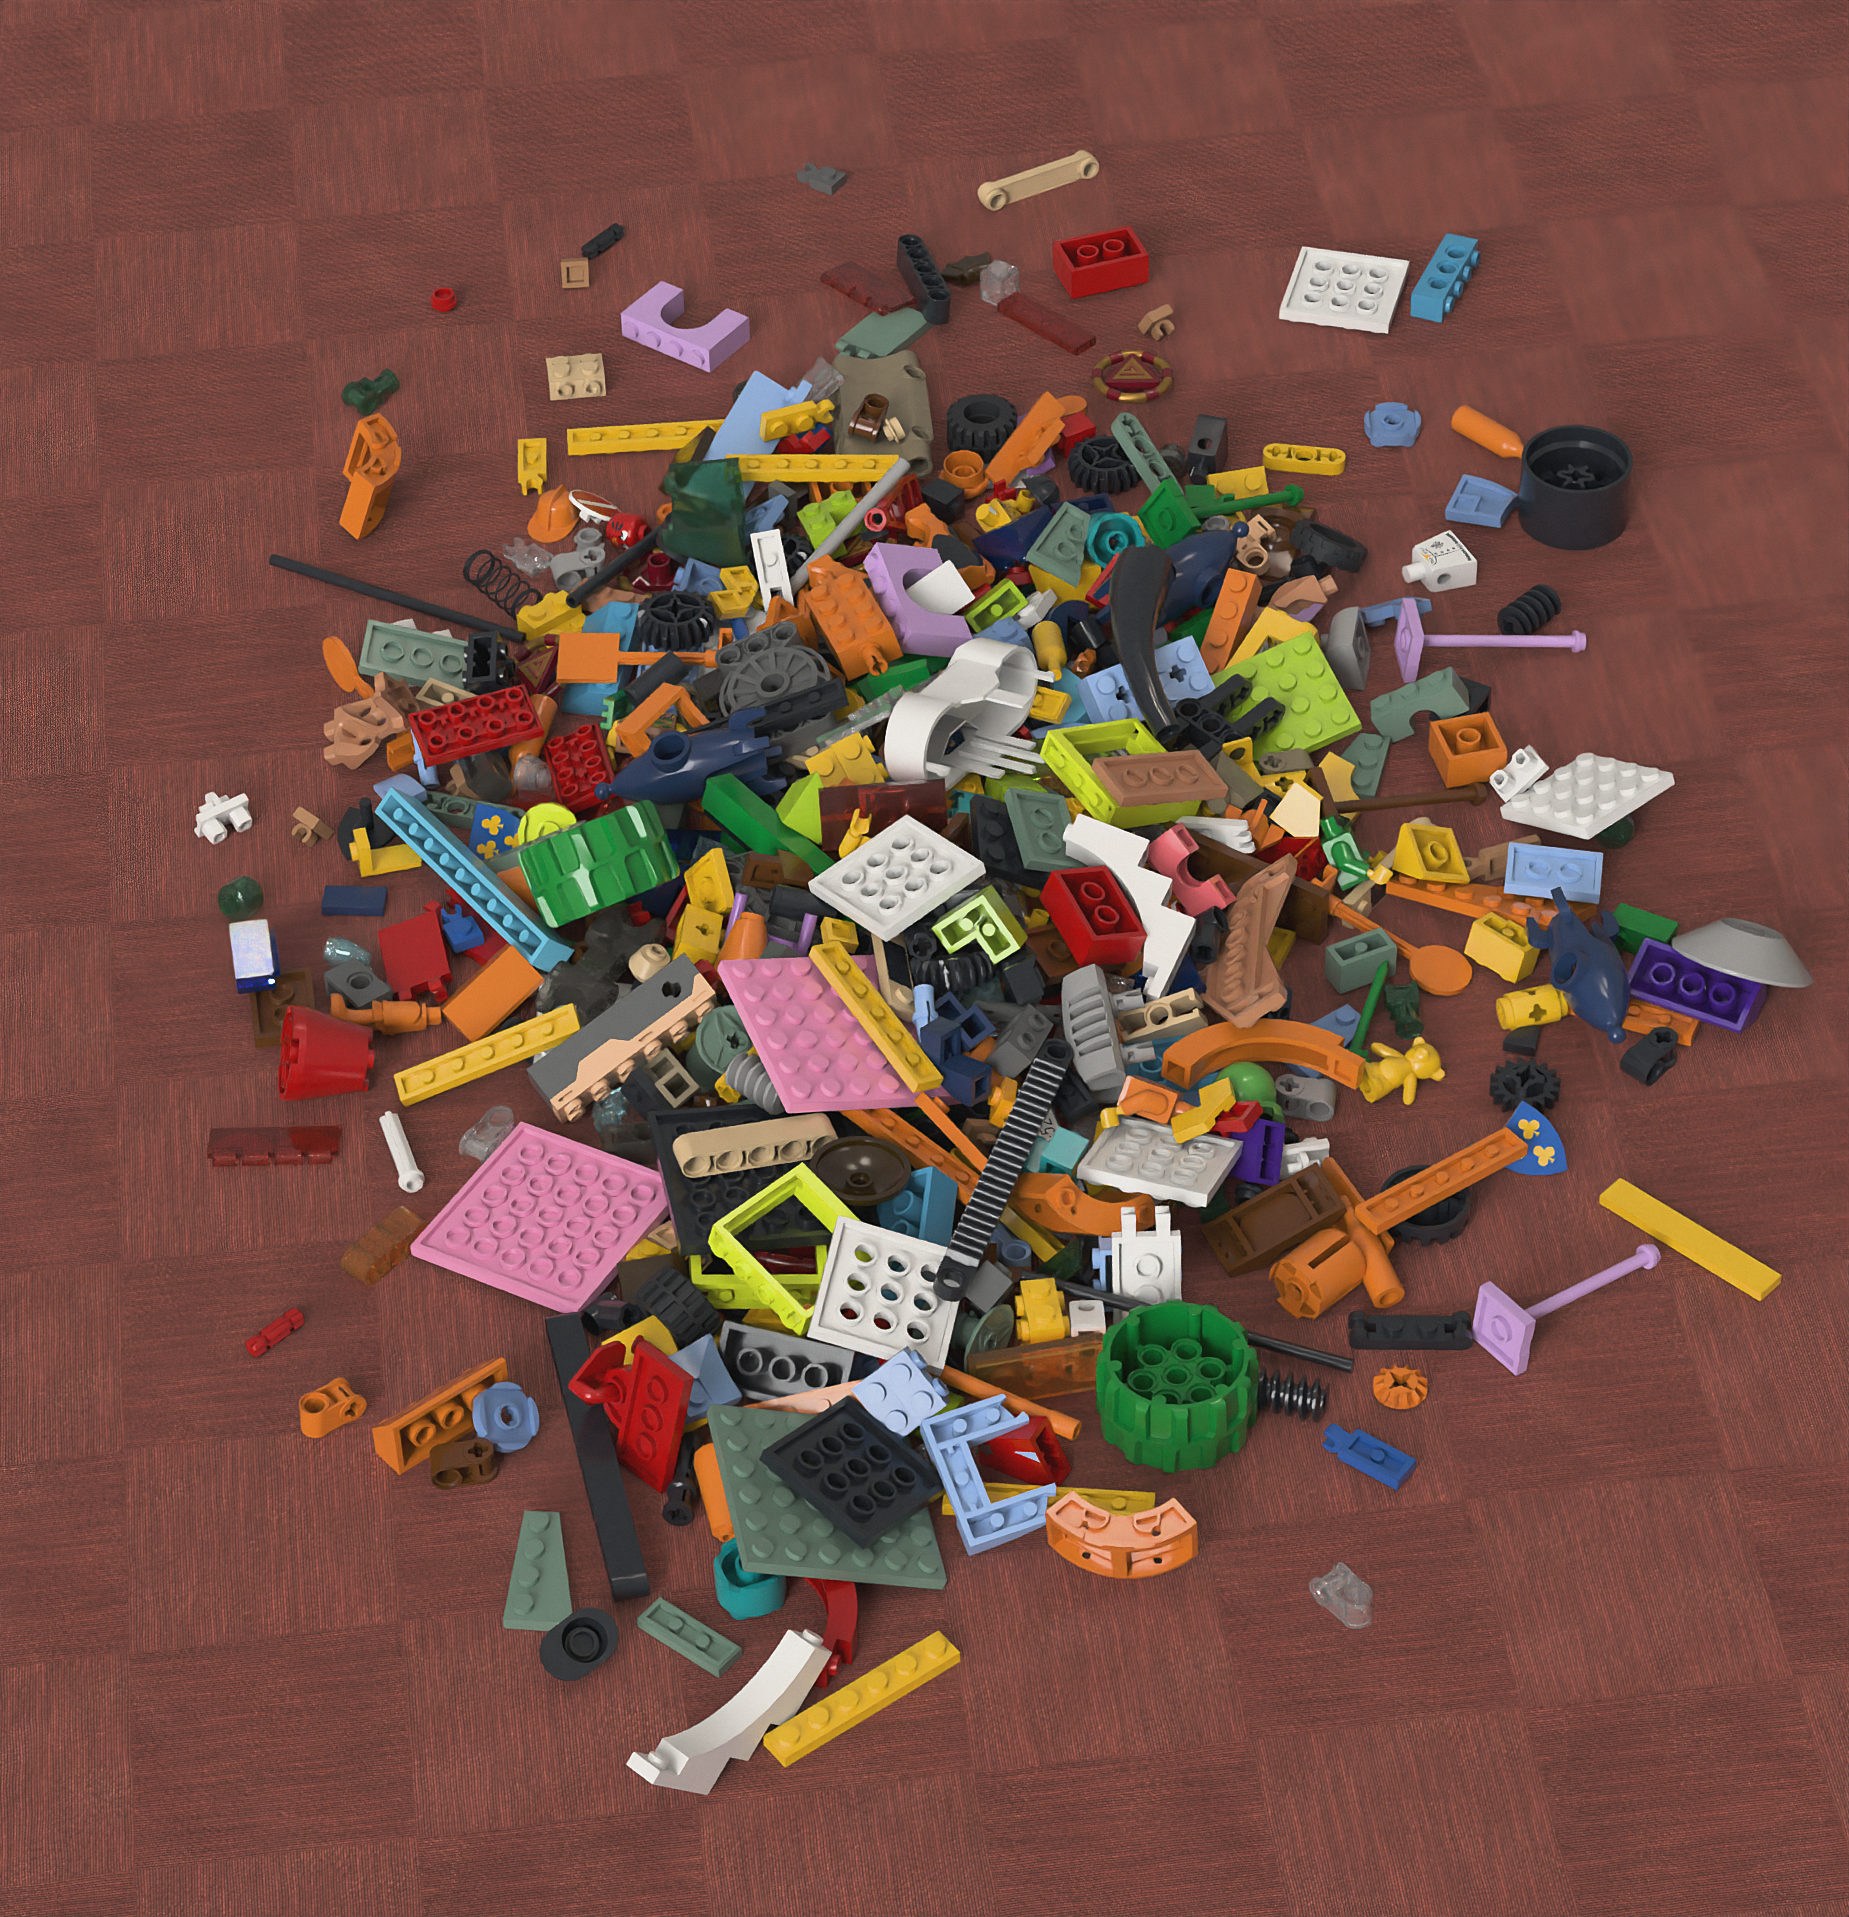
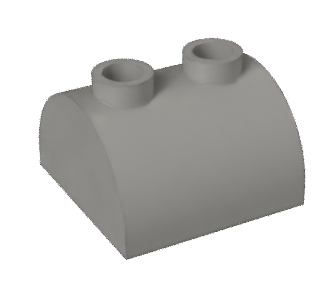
(1348, 649)

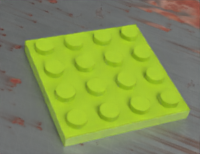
(1306, 685)

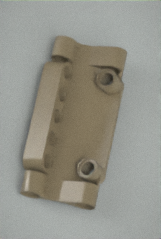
(905, 387)

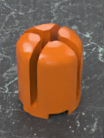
(1318, 1273)

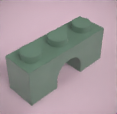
(1438, 692)

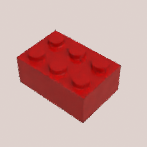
(1100, 262)
(1093, 916)

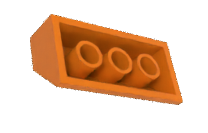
(436, 1418)

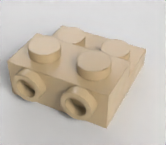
(576, 376)

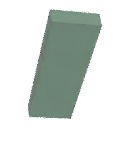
(689, 1637)

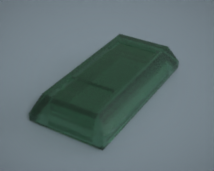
(1064, 1263)

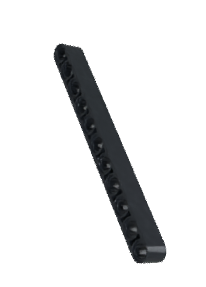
(598, 1465)

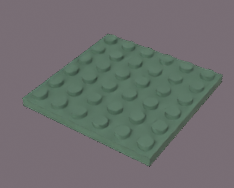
(790, 1537)

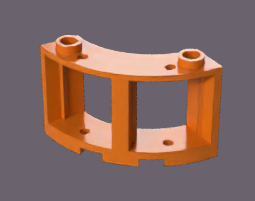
(371, 477)
(632, 728)
(1063, 1208)
(1121, 1543)

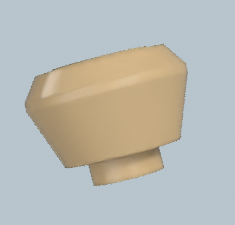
(648, 961)

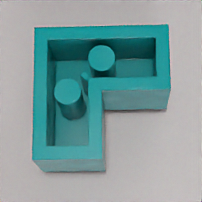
(1059, 1155)

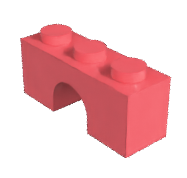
(1170, 857)

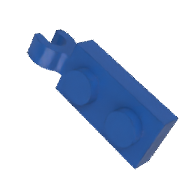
(1370, 1455)

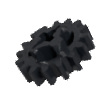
(1526, 1083)

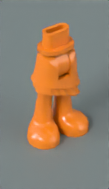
(388, 1016)

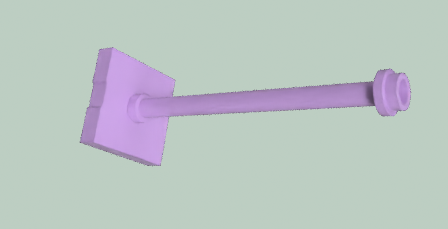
(1411, 639)
(1508, 1329)

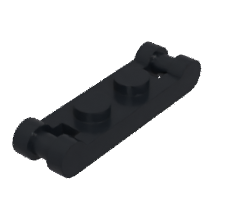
(1410, 1332)

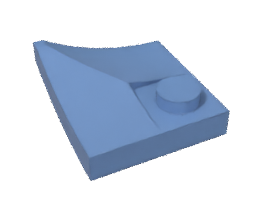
(1480, 502)
(711, 1379)

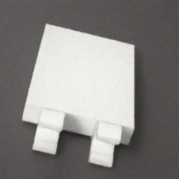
(1146, 1262)

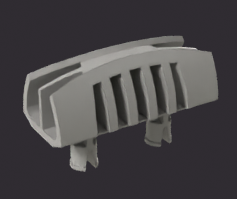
(1092, 1032)

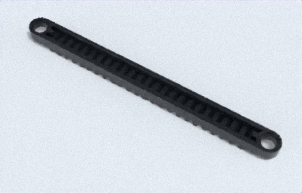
(1002, 1170)

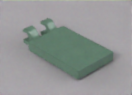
(883, 335)

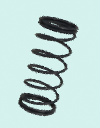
(489, 574)

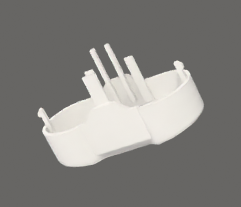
(981, 693)

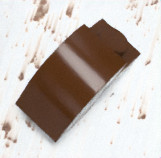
(784, 868)

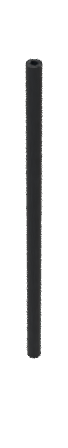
(396, 598)
(1254, 1339)

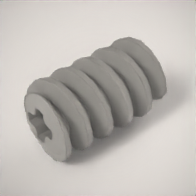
(752, 1080)

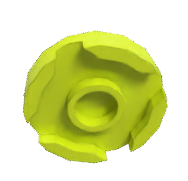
(544, 820)

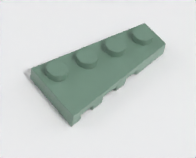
(539, 1578)

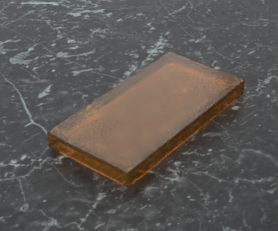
(1040, 1368)

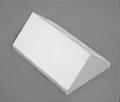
(941, 590)

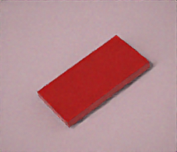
(475, 725)
(578, 765)

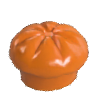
(965, 471)

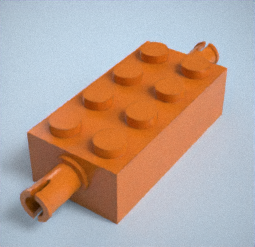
(852, 624)

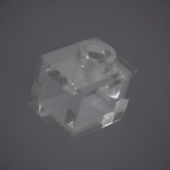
(998, 281)

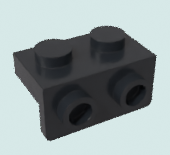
(643, 1094)

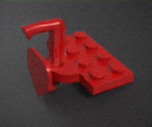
(643, 1402)

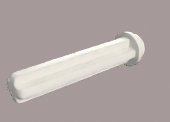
(410, 1177)

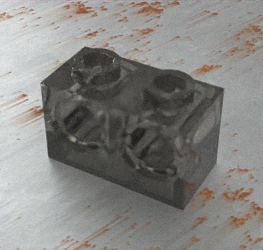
(487, 775)

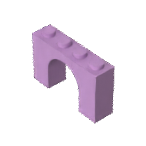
(702, 347)
(916, 629)

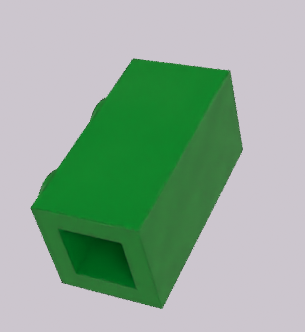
(1638, 924)

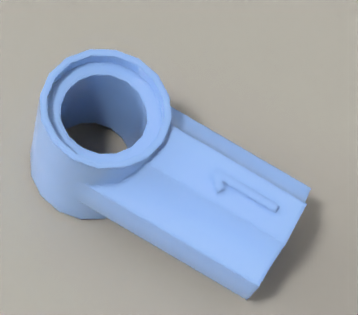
(1010, 1250)

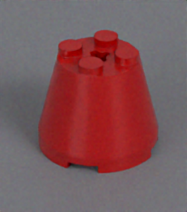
(322, 1055)

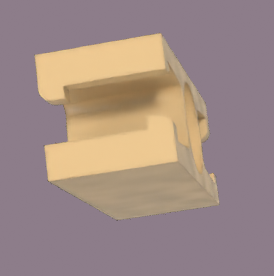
(1155, 1010)

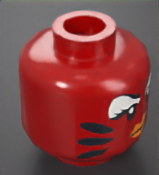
(626, 529)

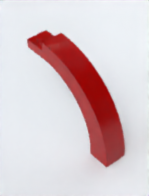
(842, 1625)

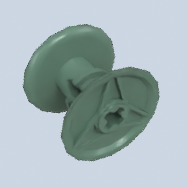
(718, 1041)
(976, 1334)

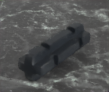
(602, 241)

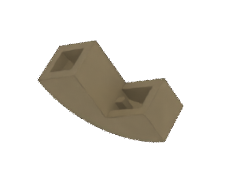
(671, 1078)

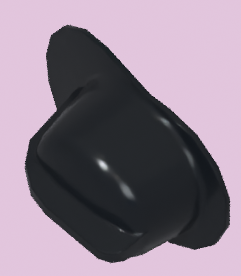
(579, 1644)

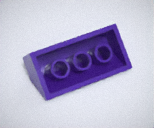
(1686, 987)

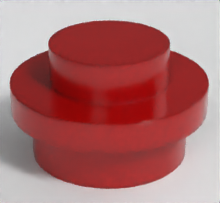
(443, 299)

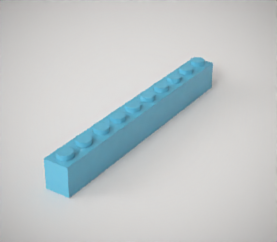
(473, 880)

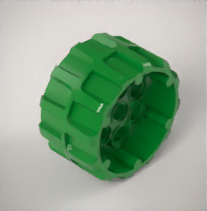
(599, 863)
(1176, 1386)

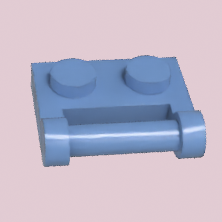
(765, 516)

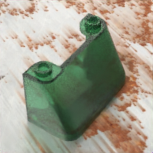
(707, 511)

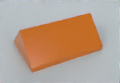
(491, 994)

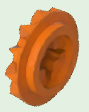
(1084, 663)
(1400, 1396)

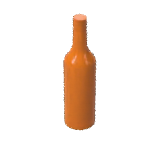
(1487, 432)
(546, 711)
(1380, 1275)

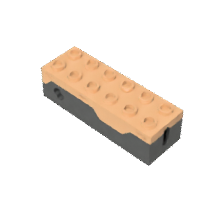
(625, 1037)

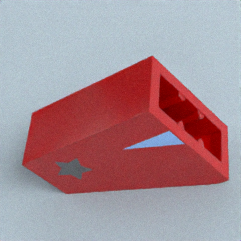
(1028, 1453)

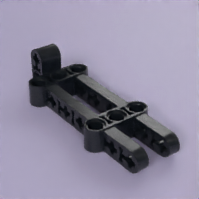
(1206, 728)

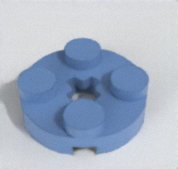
(1382, 433)
(488, 1420)

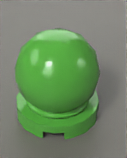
(1254, 1084)

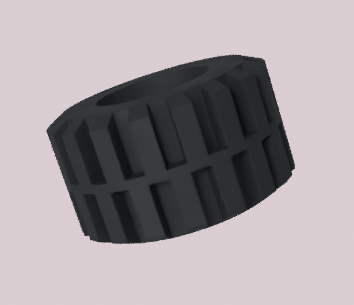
(980, 424)
(678, 1306)

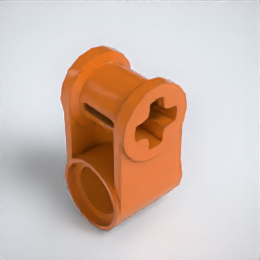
(328, 1407)

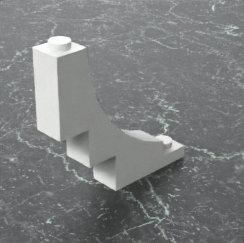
(1145, 891)
(773, 1696)

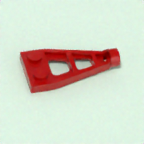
(893, 506)

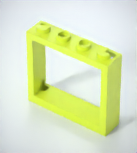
(1064, 753)
(818, 1200)
(732, 1293)

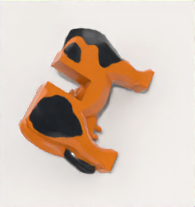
(935, 534)

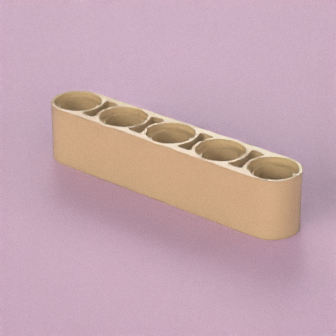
(752, 1145)

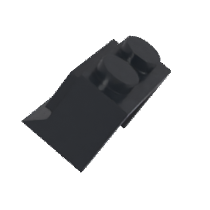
(1022, 976)

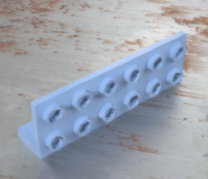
(742, 425)

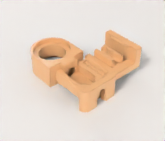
(1257, 530)

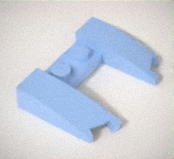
(948, 1445)

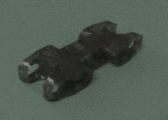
(592, 979)

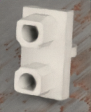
(1518, 774)
(221, 812)
(1303, 1154)

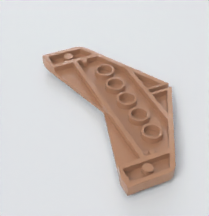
(1244, 977)

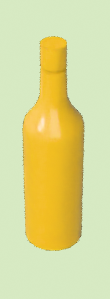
(1049, 647)

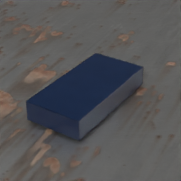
(354, 900)

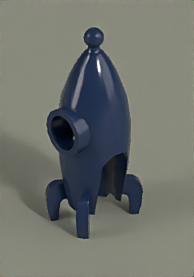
(1198, 571)
(679, 764)
(1600, 982)

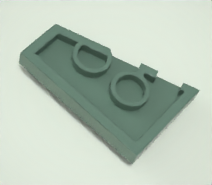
(1062, 544)
(1369, 756)

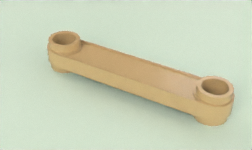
(1038, 180)

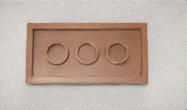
(1159, 778)

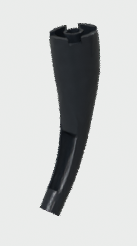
(1135, 603)

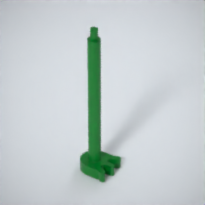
(1368, 1012)

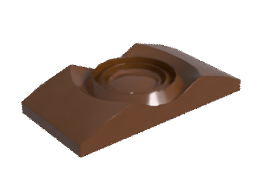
(1279, 551)
(1273, 1221)

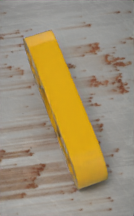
(1322, 460)

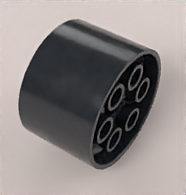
(1575, 487)

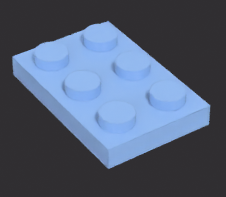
(1538, 869)

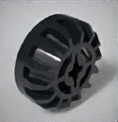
(1436, 1222)

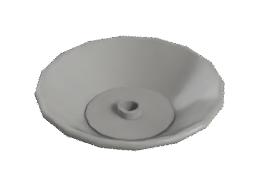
(1745, 952)

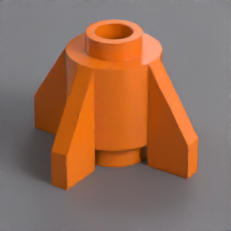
(1262, 834)

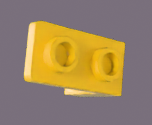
(382, 859)

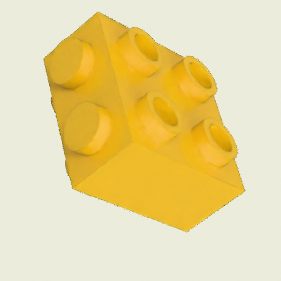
(1040, 1312)

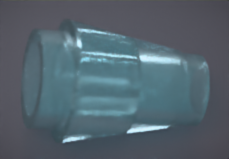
(341, 950)

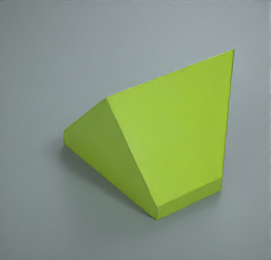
(801, 808)

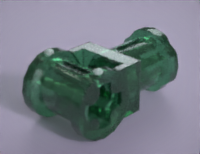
(368, 394)
(1403, 1007)

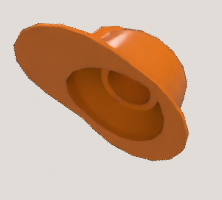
(553, 517)

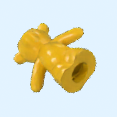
(1397, 1069)

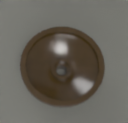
(862, 1170)

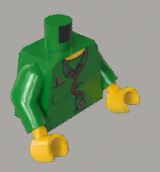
(1348, 857)

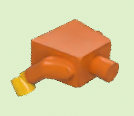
(1147, 1100)

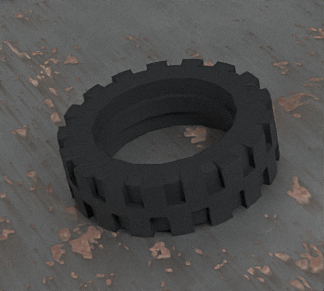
(1328, 545)

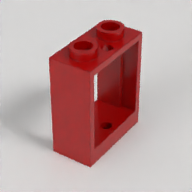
(1305, 850)

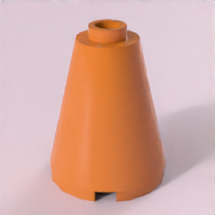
(713, 1492)

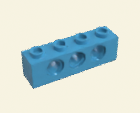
(1444, 277)

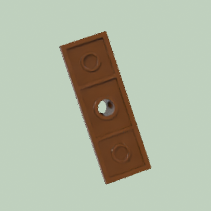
(1304, 906)

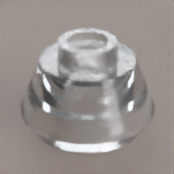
(531, 774)

